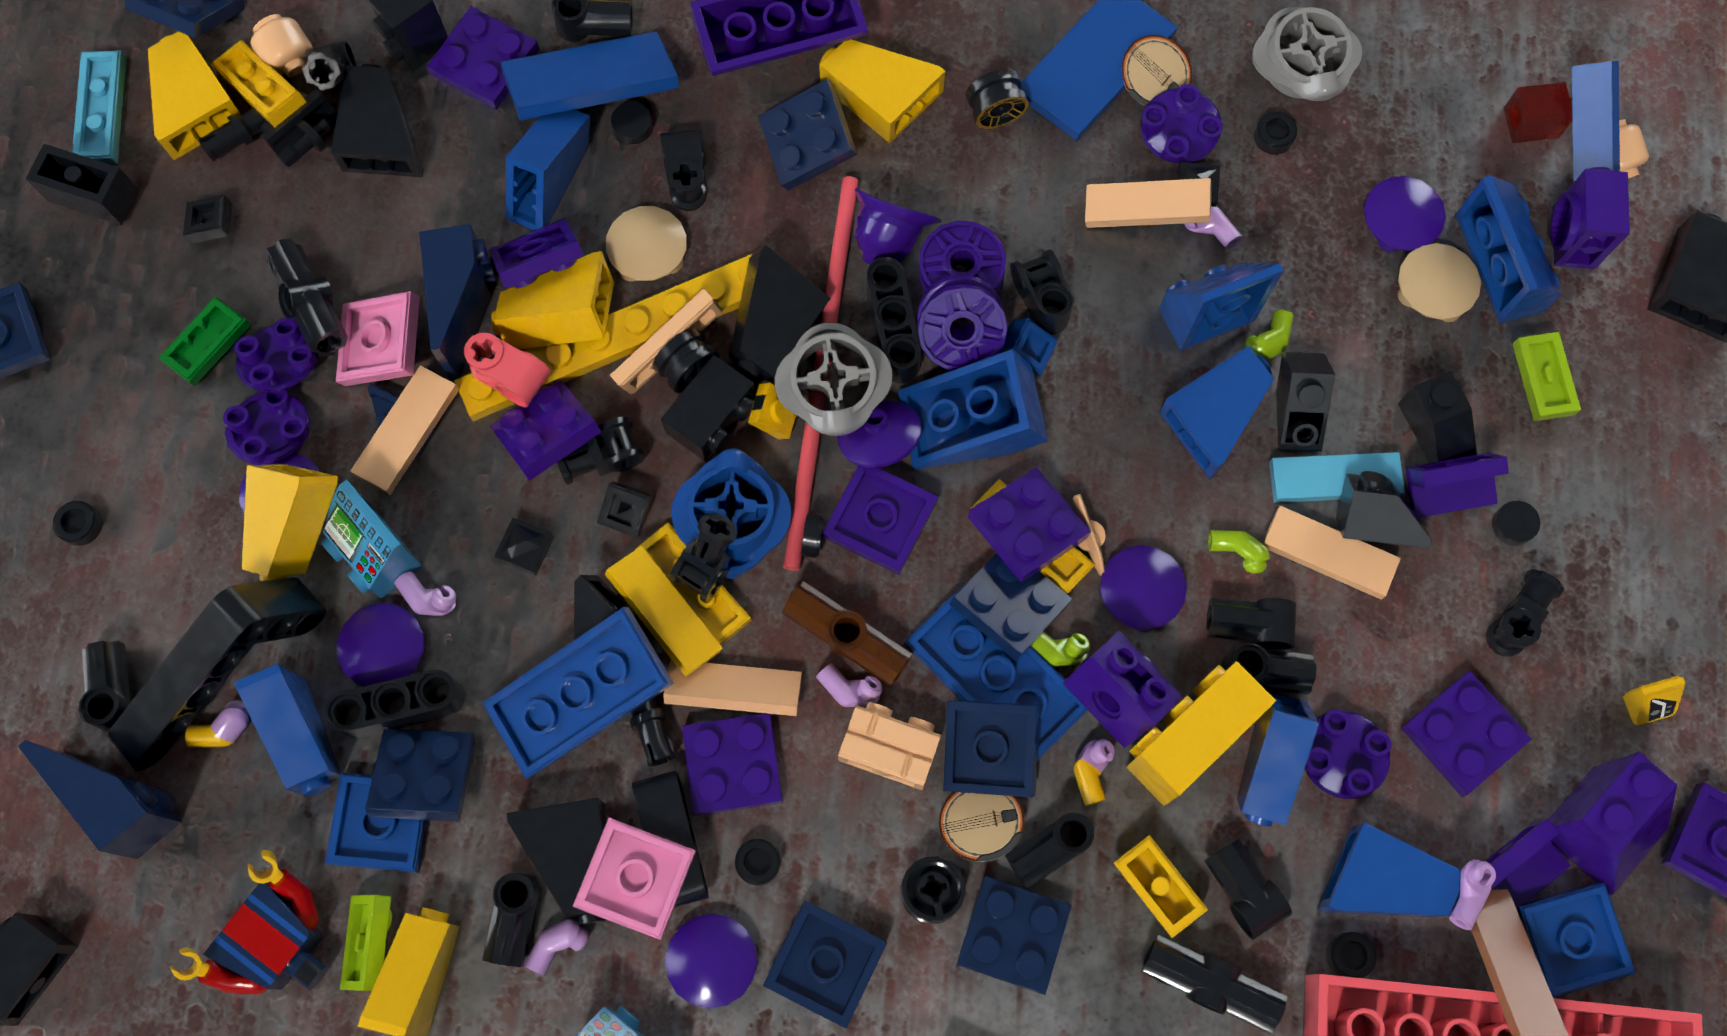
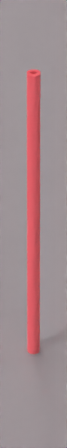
(830, 314)

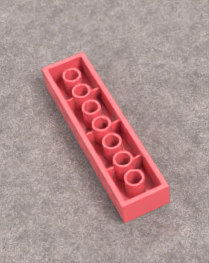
(1392, 1008)

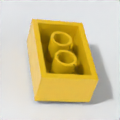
(1198, 731)

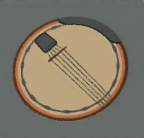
(1154, 66)
(981, 825)

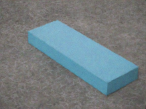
(99, 105)
(1324, 476)

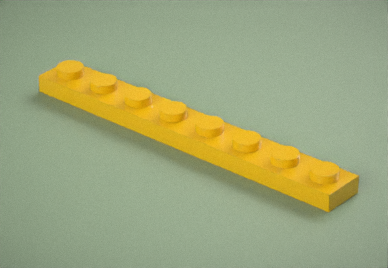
(623, 335)

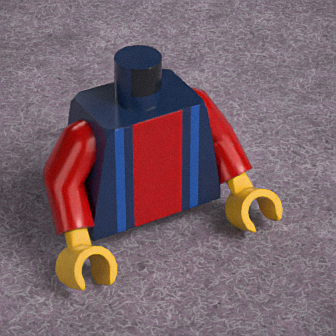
(264, 940)

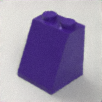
(1615, 818)

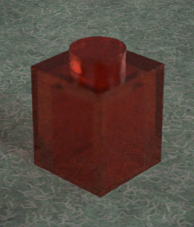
(1538, 112)

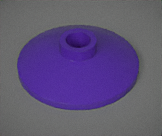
(884, 438)

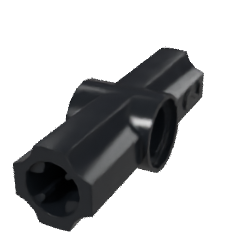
(305, 297)
(1214, 984)

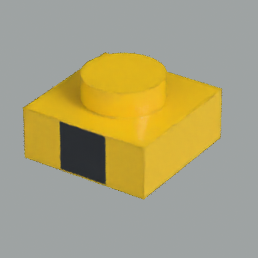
(770, 414)

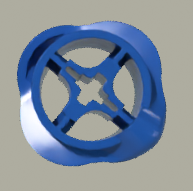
(733, 472)

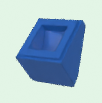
(1030, 342)

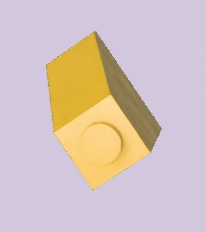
(881, 85)
(184, 95)
(557, 306)
(283, 518)
(411, 976)

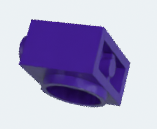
(1590, 218)
(1122, 689)

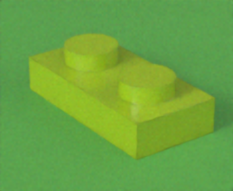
(1546, 376)
(365, 941)

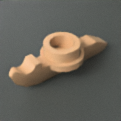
(1095, 538)

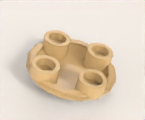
(646, 244)
(1438, 282)

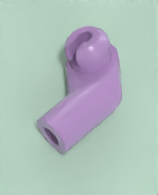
(1220, 227)
(425, 601)
(849, 692)
(1474, 890)
(554, 939)

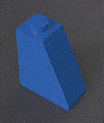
(543, 167)
(1217, 408)
(290, 729)
(1276, 760)
(1389, 879)

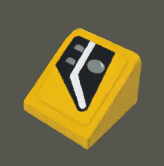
(1654, 700)

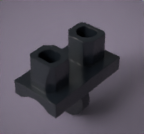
(301, 129)

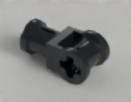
(603, 452)
(704, 559)
(1524, 614)

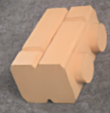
(889, 745)

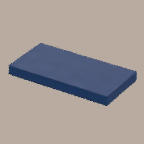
(1085, 67)
(589, 75)
(985, 673)
(577, 692)

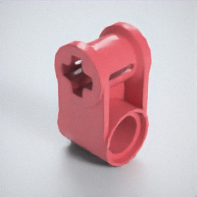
(510, 372)

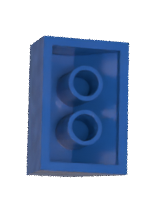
(1507, 250)

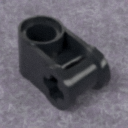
(685, 166)
(1043, 284)

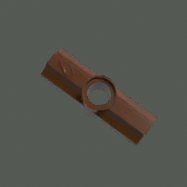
(824, 616)

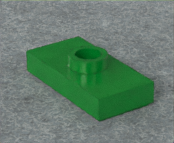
(204, 341)

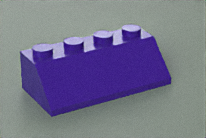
(759, 31)

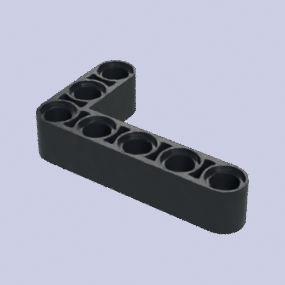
(206, 658)

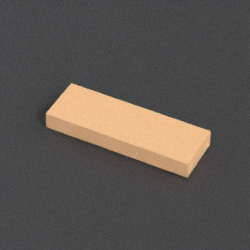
(1148, 203)
(639, 366)
(404, 430)
(1329, 553)
(736, 688)

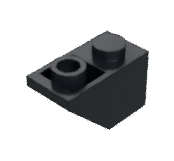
(1303, 400)

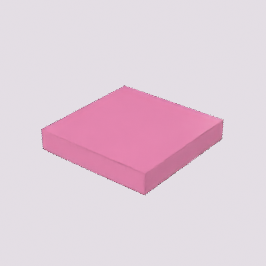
(379, 339)
(634, 879)

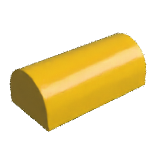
(1160, 886)

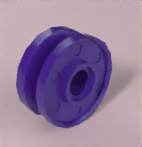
(962, 244)
(958, 298)

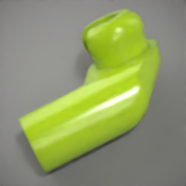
(1276, 339)
(1244, 544)
(1062, 651)

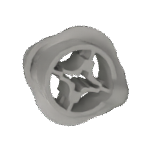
(1300, 66)
(828, 338)

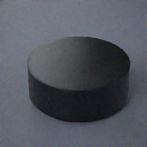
(631, 122)
(1275, 133)
(77, 523)
(1516, 523)
(812, 536)
(757, 862)
(1351, 955)

